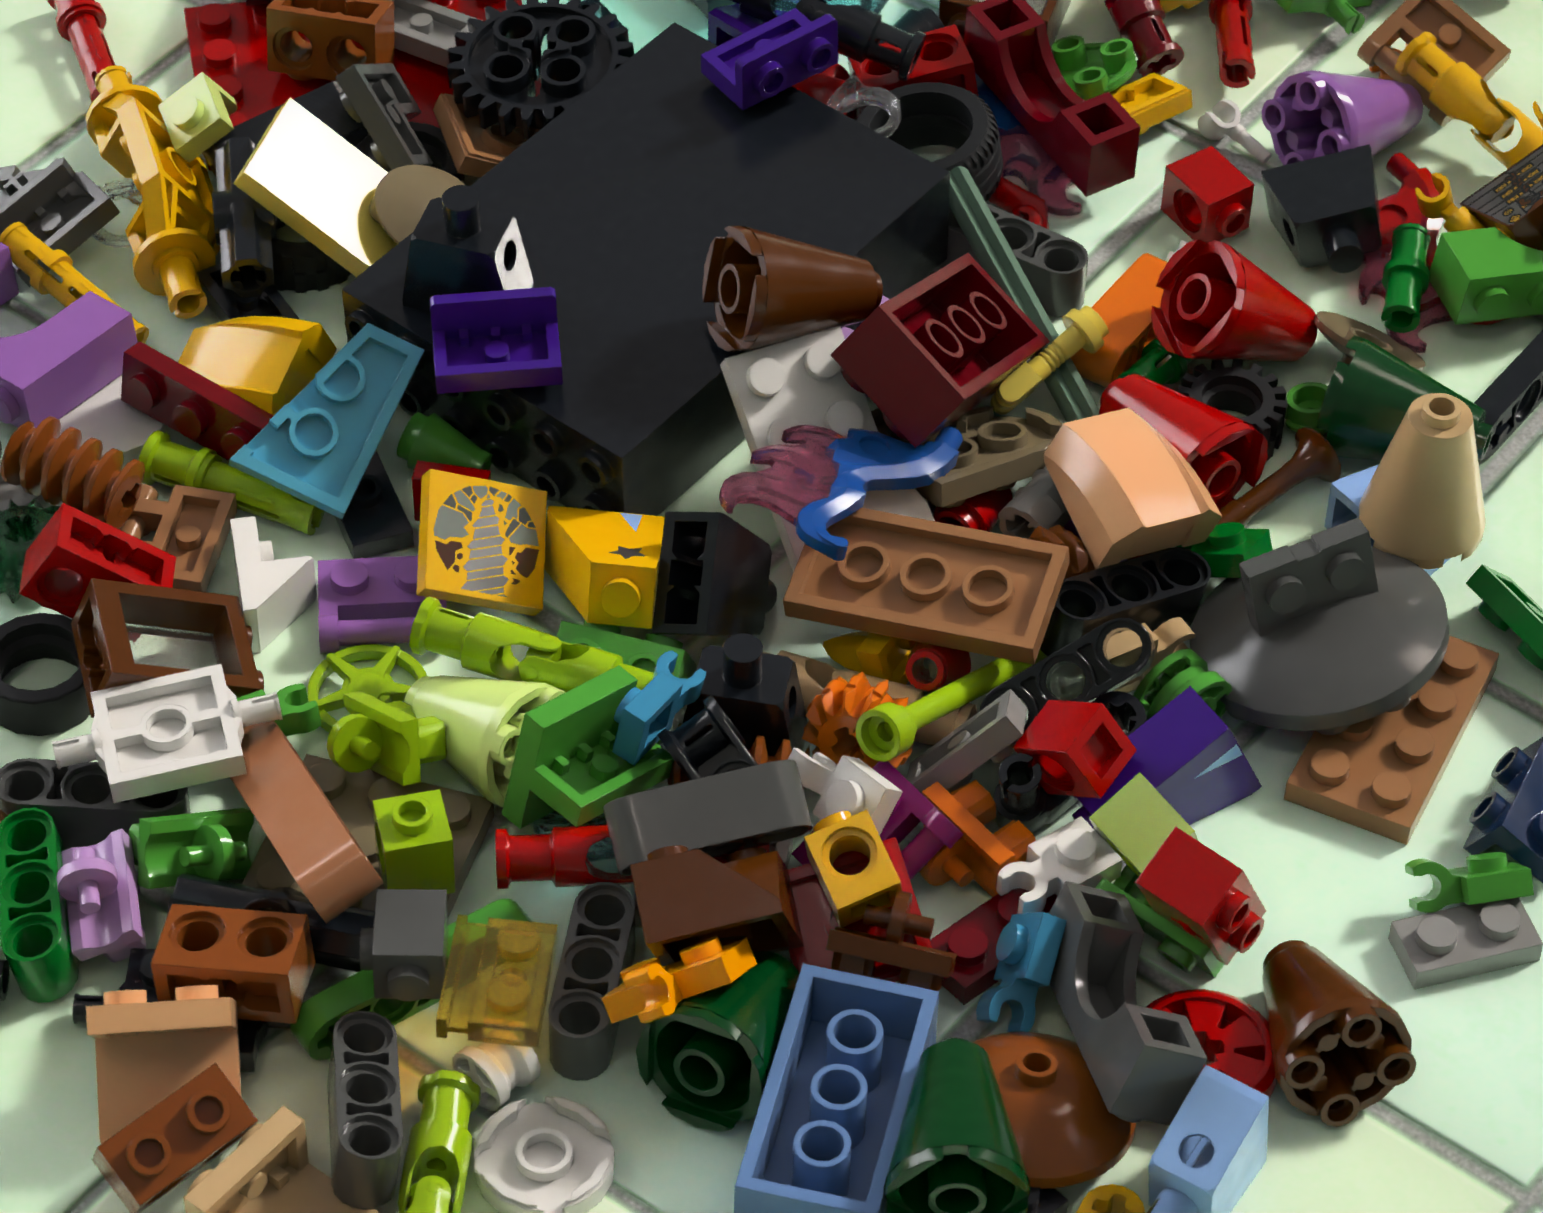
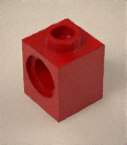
(1207, 196)
(1076, 747)

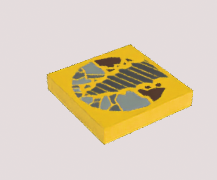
(481, 542)

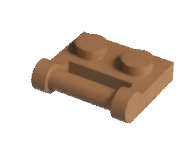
(1455, 33)

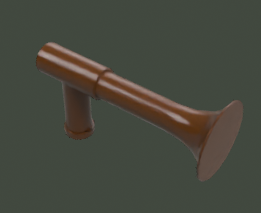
(1311, 459)

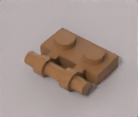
(188, 527)

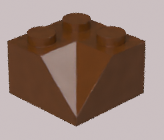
(696, 897)

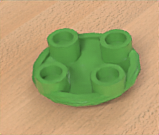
(1094, 67)

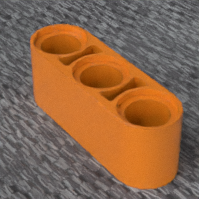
(1127, 313)

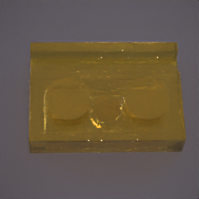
(497, 981)

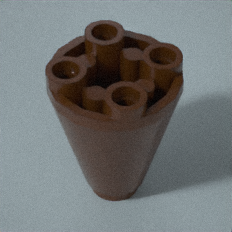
(1330, 1035)

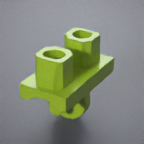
(385, 739)

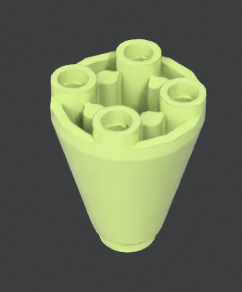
(480, 723)

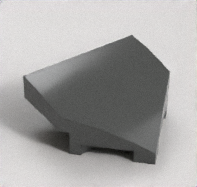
(54, 205)

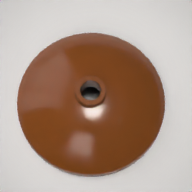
(1055, 1109)

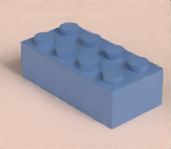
(835, 1095)

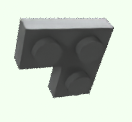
(384, 106)

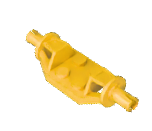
(175, 221)

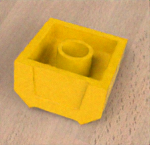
(259, 357)

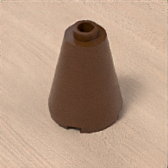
(782, 289)

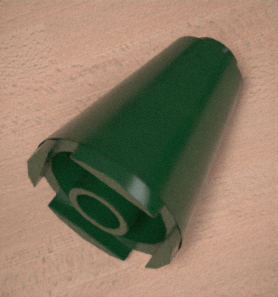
(1371, 399)
(720, 1046)
(956, 1139)

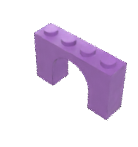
(61, 359)

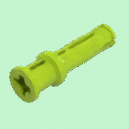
(204, 469)

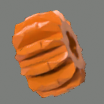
(835, 716)

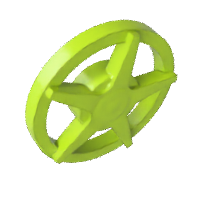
(370, 680)

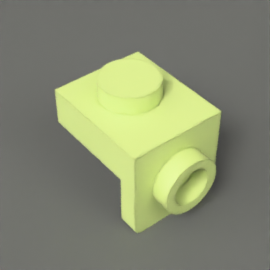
(197, 116)

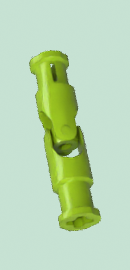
(486, 642)
(439, 1145)

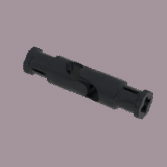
(857, 32)

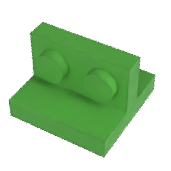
(568, 757)

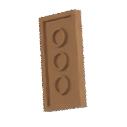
(932, 584)
(1390, 765)

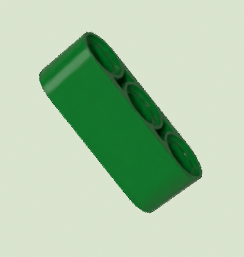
(31, 908)

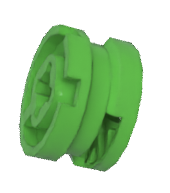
(1180, 671)

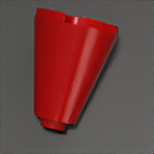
(1228, 308)
(1214, 443)

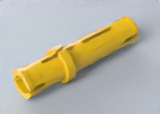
(28, 249)

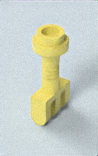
(1083, 330)

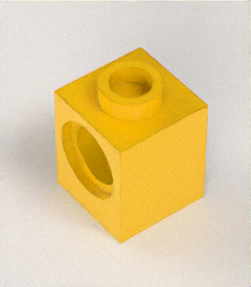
(851, 893)

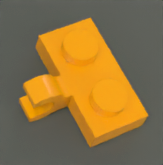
(656, 990)

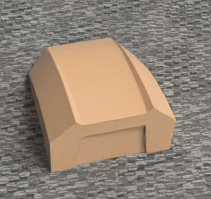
(1127, 488)

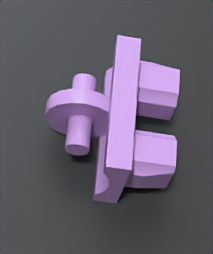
(102, 898)

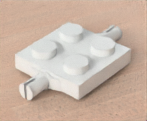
(167, 732)

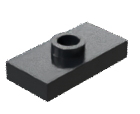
(375, 516)

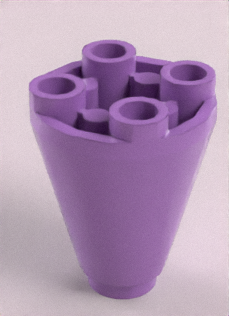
(1338, 112)

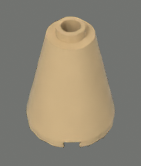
(1428, 486)

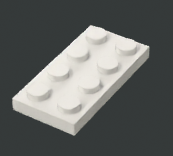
(793, 387)

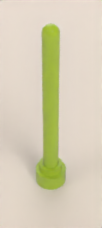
(892, 727)

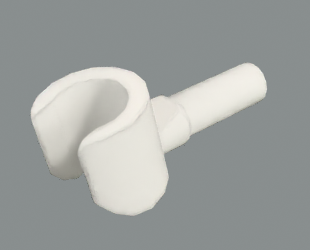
(1230, 116)

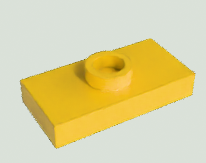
(1153, 100)

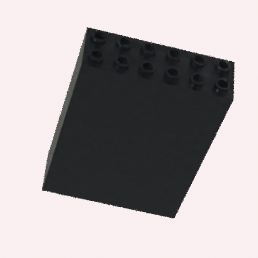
(620, 224)

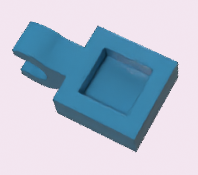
(653, 708)
(1026, 962)

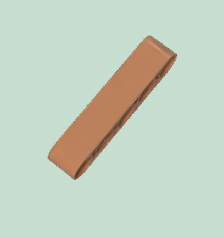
(302, 823)

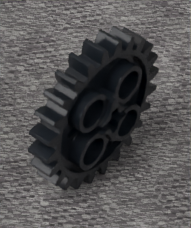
(502, 58)

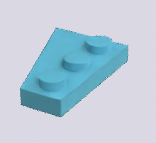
(333, 427)

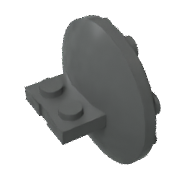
(1323, 633)

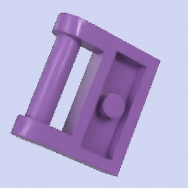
(367, 601)

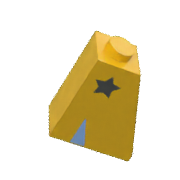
(605, 563)

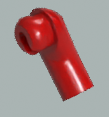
(1020, 202)

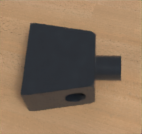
(1326, 208)
(463, 250)
(711, 577)
(754, 690)

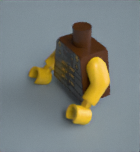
(1507, 202)

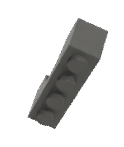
(1135, 1053)

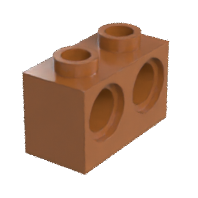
(330, 29)
(250, 954)
(174, 1139)

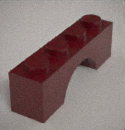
(1012, 55)

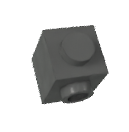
(407, 944)

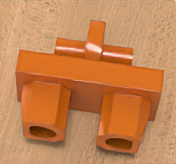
(978, 852)

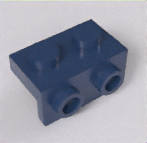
(1513, 809)

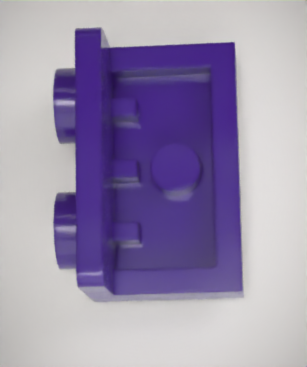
(772, 57)
(496, 340)

